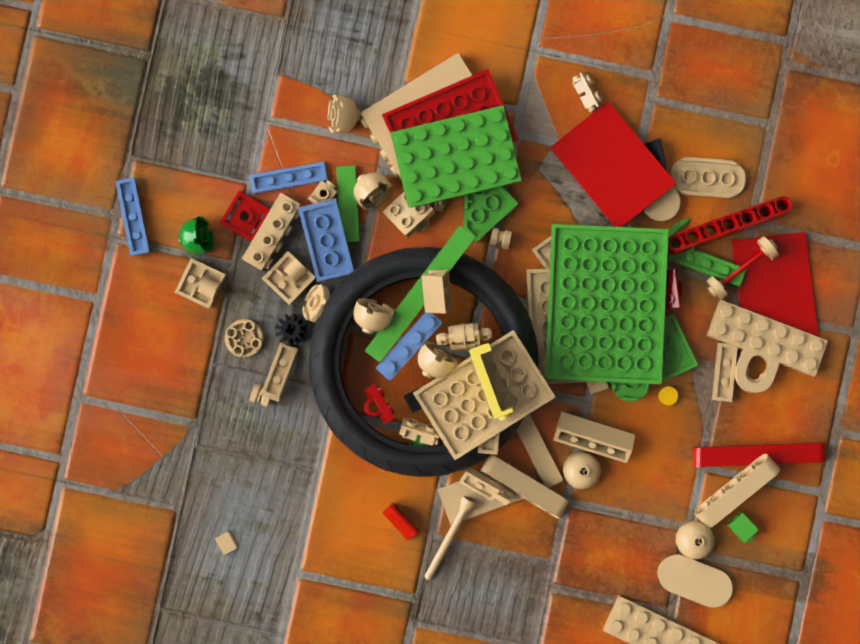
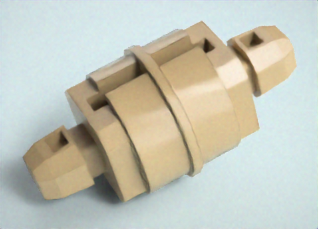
(464, 336)

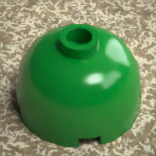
(196, 237)

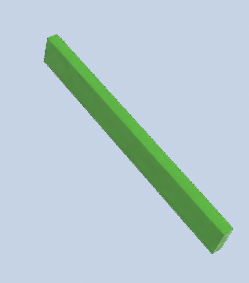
(414, 299)

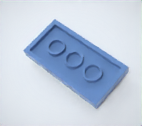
(326, 239)

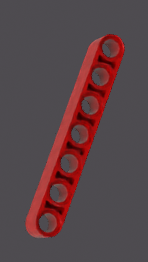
(734, 219)
(746, 454)

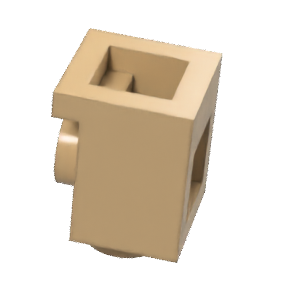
(327, 186)

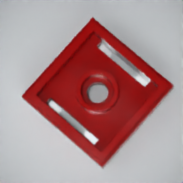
(245, 205)

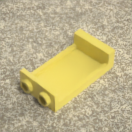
(485, 382)

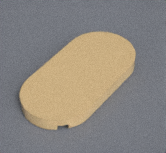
(708, 177)
(695, 581)

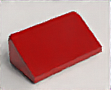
(400, 521)

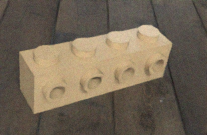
(271, 232)
(594, 437)

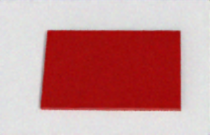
(613, 165)
(781, 286)

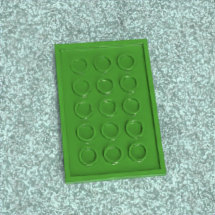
(455, 156)

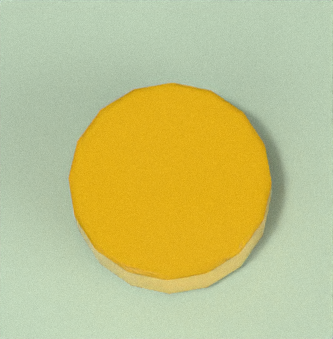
(668, 395)

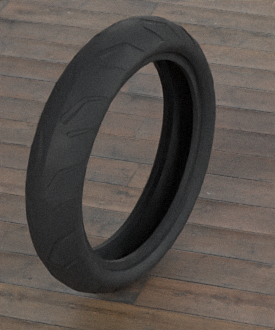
(329, 337)

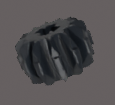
(285, 326)

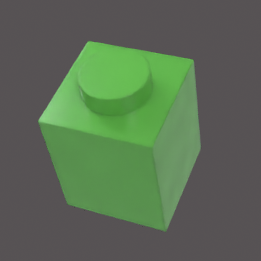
(742, 527)

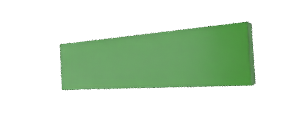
(347, 203)
(707, 265)

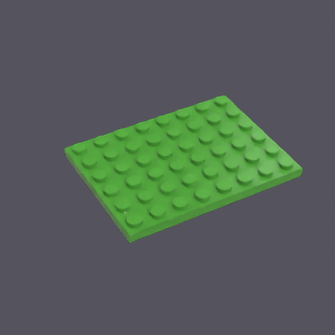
(606, 304)

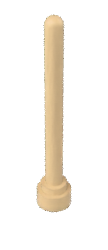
(466, 505)

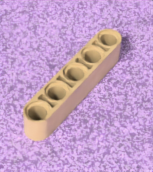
(524, 486)
(737, 490)

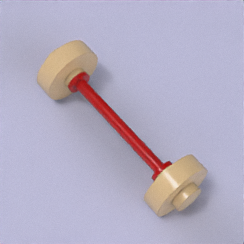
(767, 248)

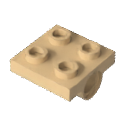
(408, 219)
(288, 278)
(200, 283)

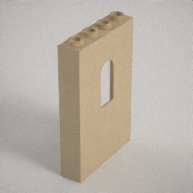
(441, 76)

